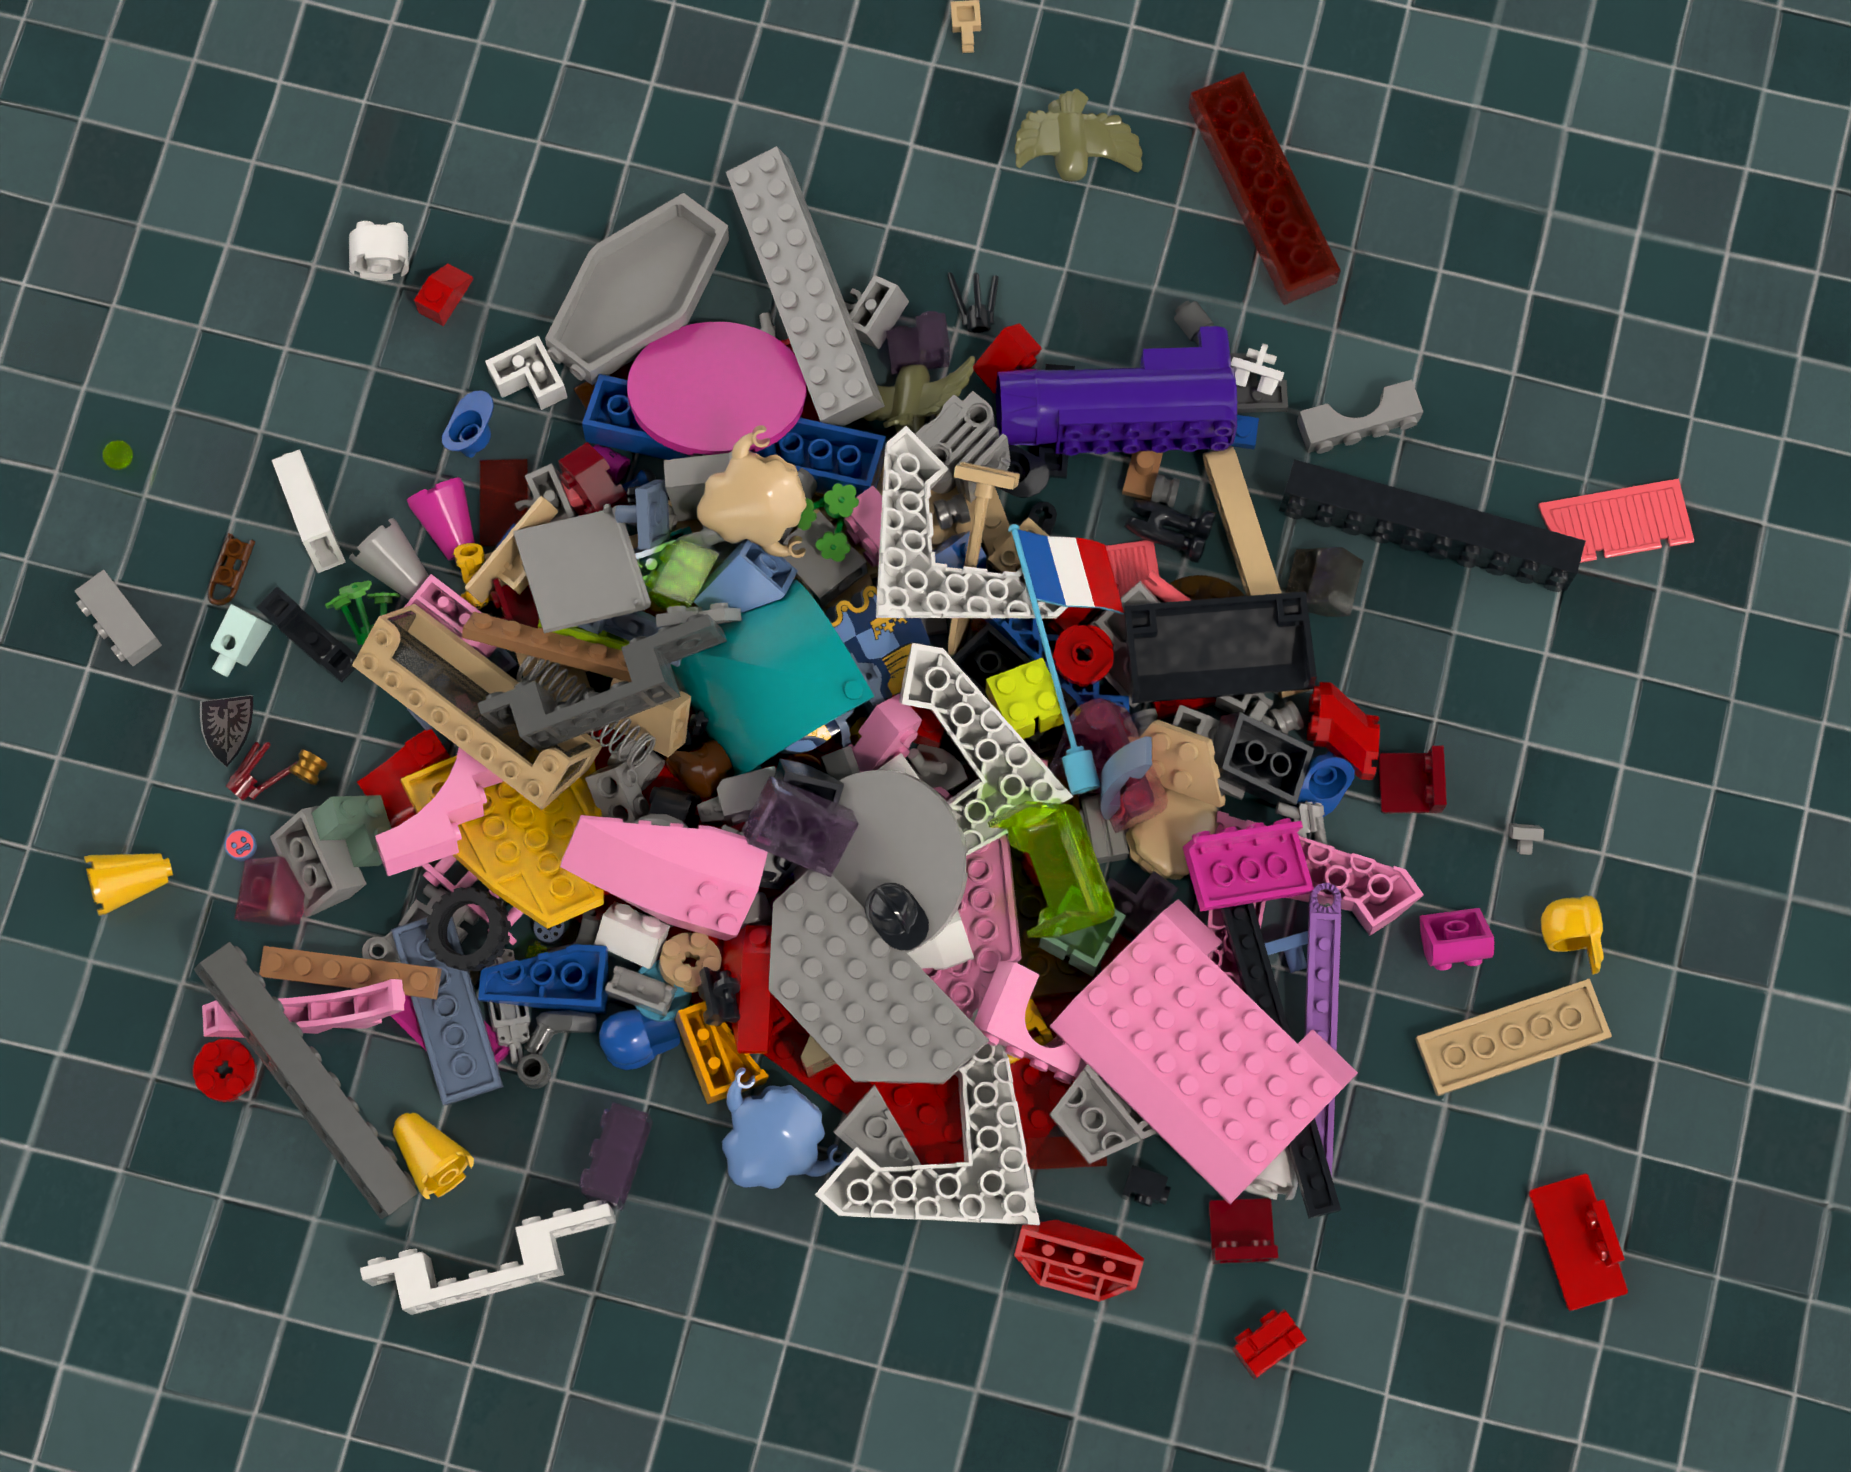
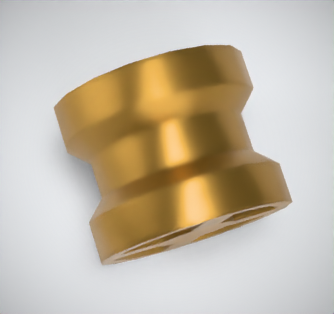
(308, 767)

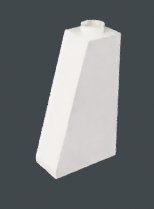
(308, 511)

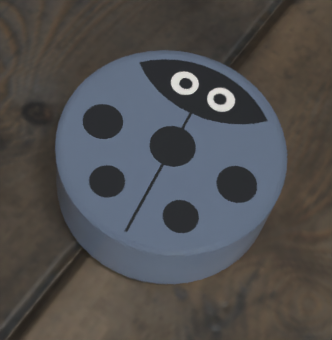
(550, 935)

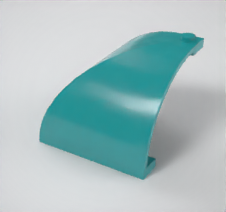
(772, 679)

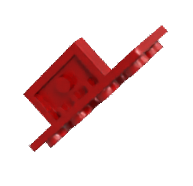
(1579, 1241)

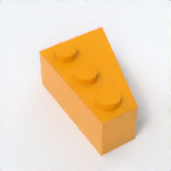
(714, 1054)

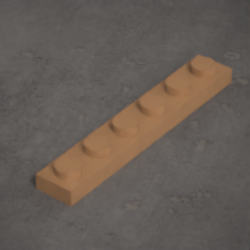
(547, 646)
(347, 971)

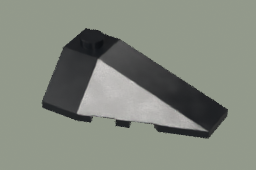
(777, 869)

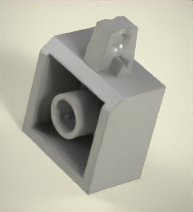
(735, 798)

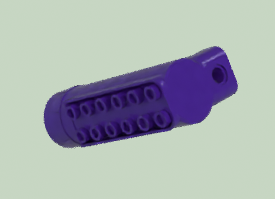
(1169, 403)

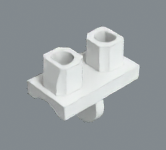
(1269, 376)

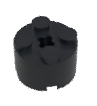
(675, 804)

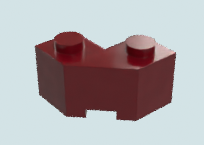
(587, 474)

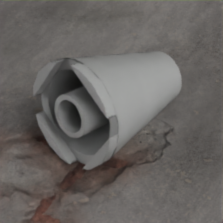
(391, 560)

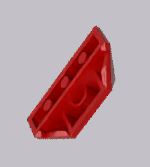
(1078, 1260)

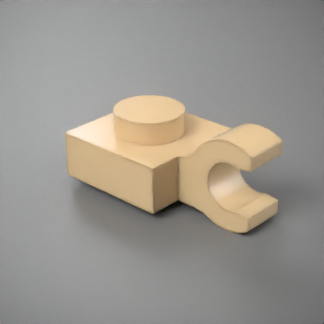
(966, 19)

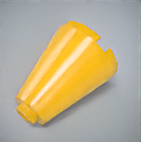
(125, 877)
(430, 1155)

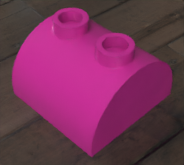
(1456, 938)

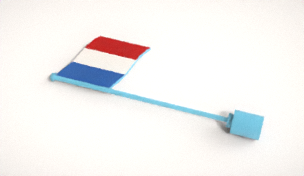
(1067, 575)

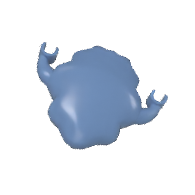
(773, 1136)

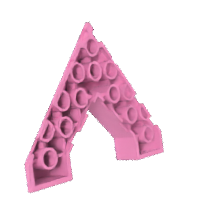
(1367, 888)

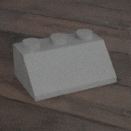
(319, 866)

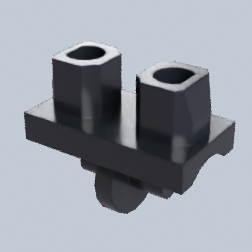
(719, 992)

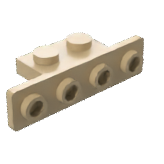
(505, 560)

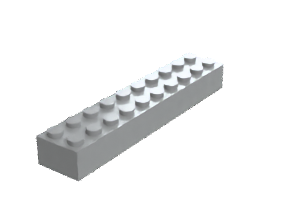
(804, 289)

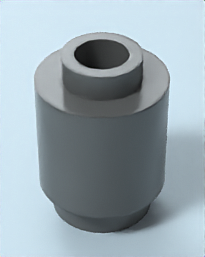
(1190, 319)
(532, 1062)

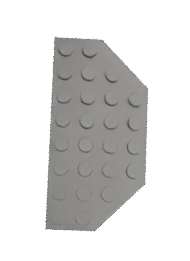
(859, 994)

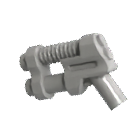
(1309, 814)

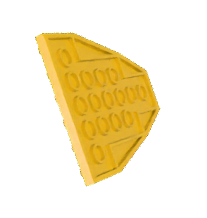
(520, 846)

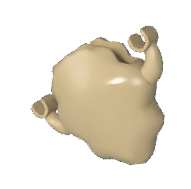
(754, 499)
(1159, 841)

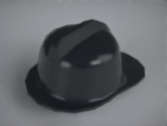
(1032, 471)
(897, 916)

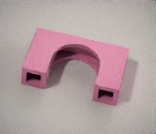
(1003, 1023)

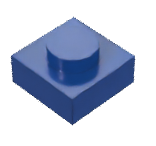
(1246, 432)

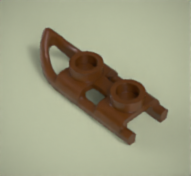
(225, 575)

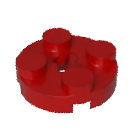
(1100, 653)
(213, 1056)

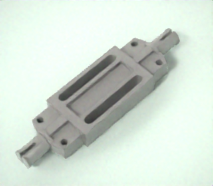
(511, 1027)

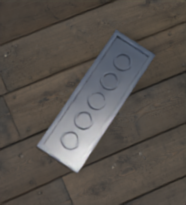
(453, 1022)

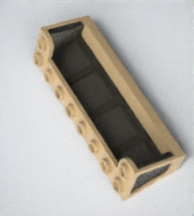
(444, 681)

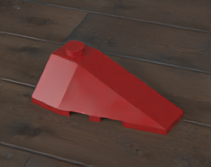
(749, 962)

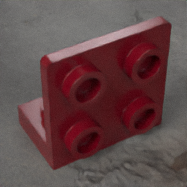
(1413, 782)
(1242, 1231)

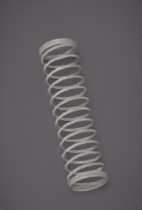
(638, 745)

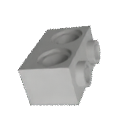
(613, 797)

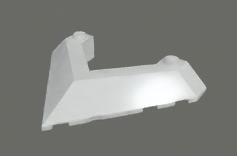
(907, 571)
(994, 750)
(986, 1188)

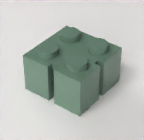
(1087, 945)

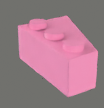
(447, 609)
(886, 734)

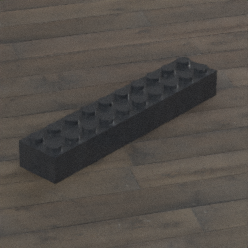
(1432, 526)

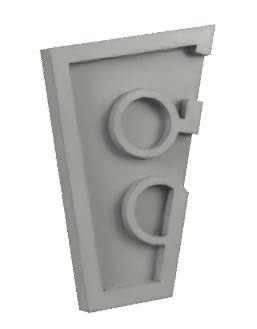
(876, 1132)

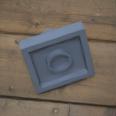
(649, 513)

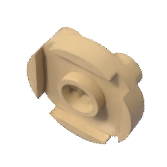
(684, 946)

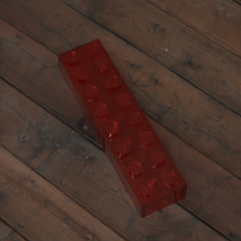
(1264, 188)

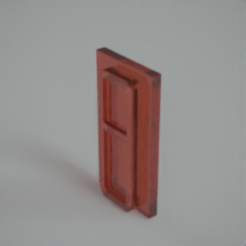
(500, 488)

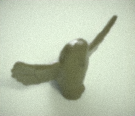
(1075, 137)
(916, 397)

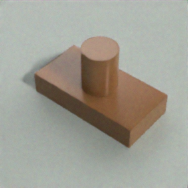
(1142, 474)

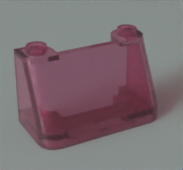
(1111, 721)

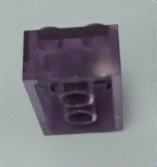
(800, 826)
(616, 1155)

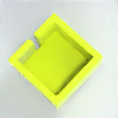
(1025, 695)

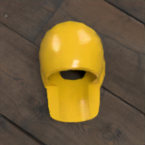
(1574, 925)

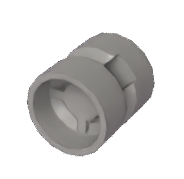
(647, 771)

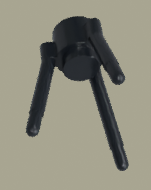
(977, 318)

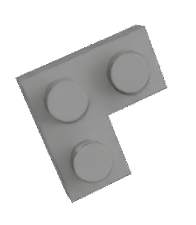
(679, 614)

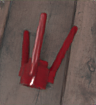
(242, 783)

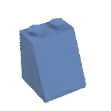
(747, 579)

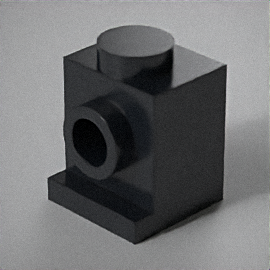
(1146, 1187)

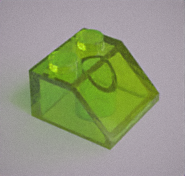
(680, 573)

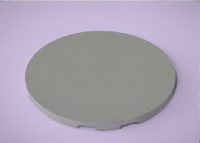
(903, 839)

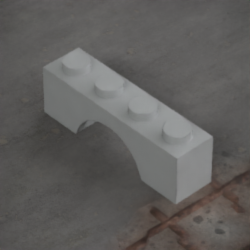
(1324, 427)

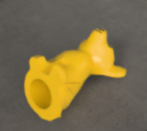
(470, 560)

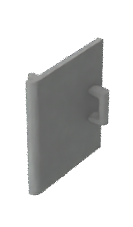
(581, 570)

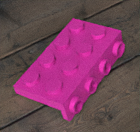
(1247, 864)

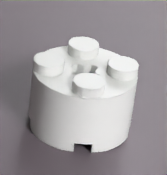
(378, 250)
(1276, 1178)

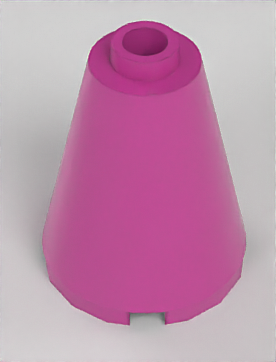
(444, 515)

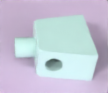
(241, 631)

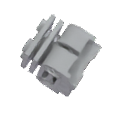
(965, 434)

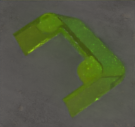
(1063, 865)

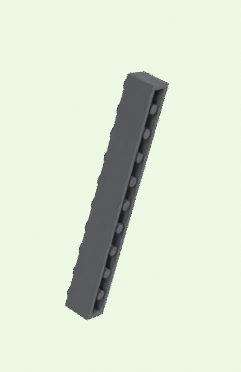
(306, 1080)

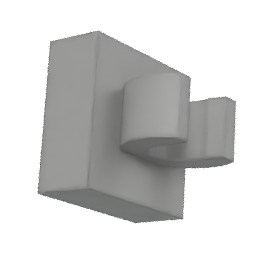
(1257, 710)
(1525, 834)

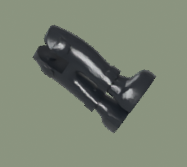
(1160, 516)

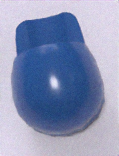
(634, 1040)

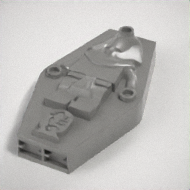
(636, 288)

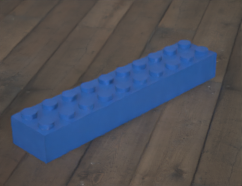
(823, 449)

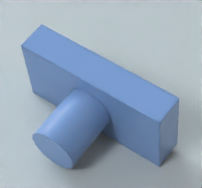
(1292, 949)

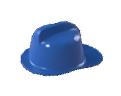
(469, 426)
(1326, 781)

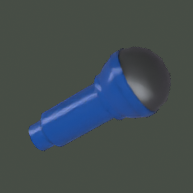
(642, 478)

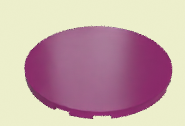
(714, 386)

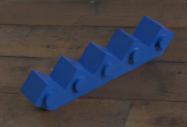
(1026, 637)

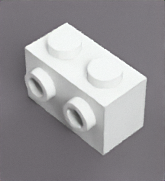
(632, 934)

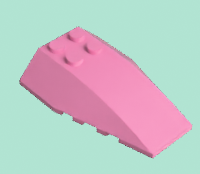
(672, 872)

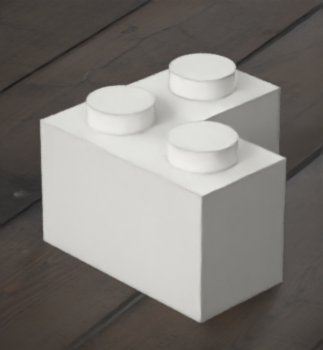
(527, 366)

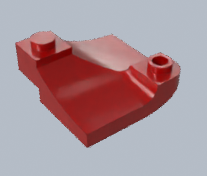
(385, 780)

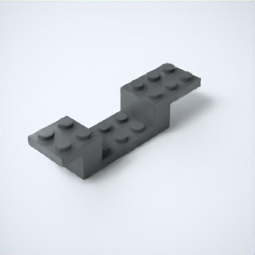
(652, 684)

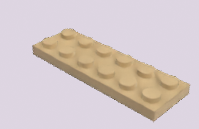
(1513, 1037)

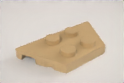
(1185, 762)

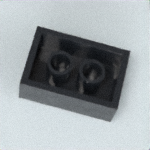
(1260, 759)

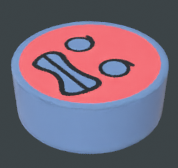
(240, 845)

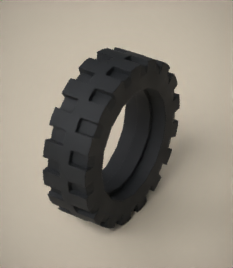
(440, 919)

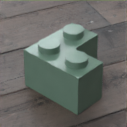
(357, 822)

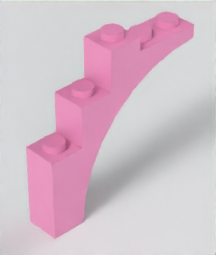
(435, 829)
(318, 1013)

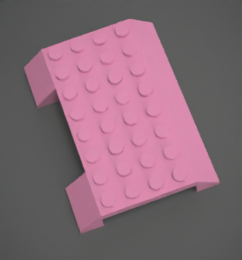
(1199, 1053)

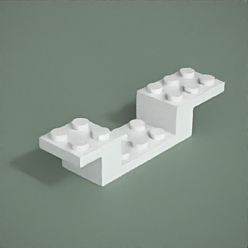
(539, 1253)

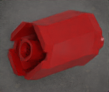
(1344, 729)

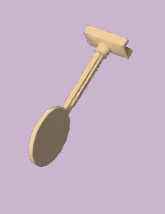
(985, 481)

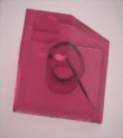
(269, 893)

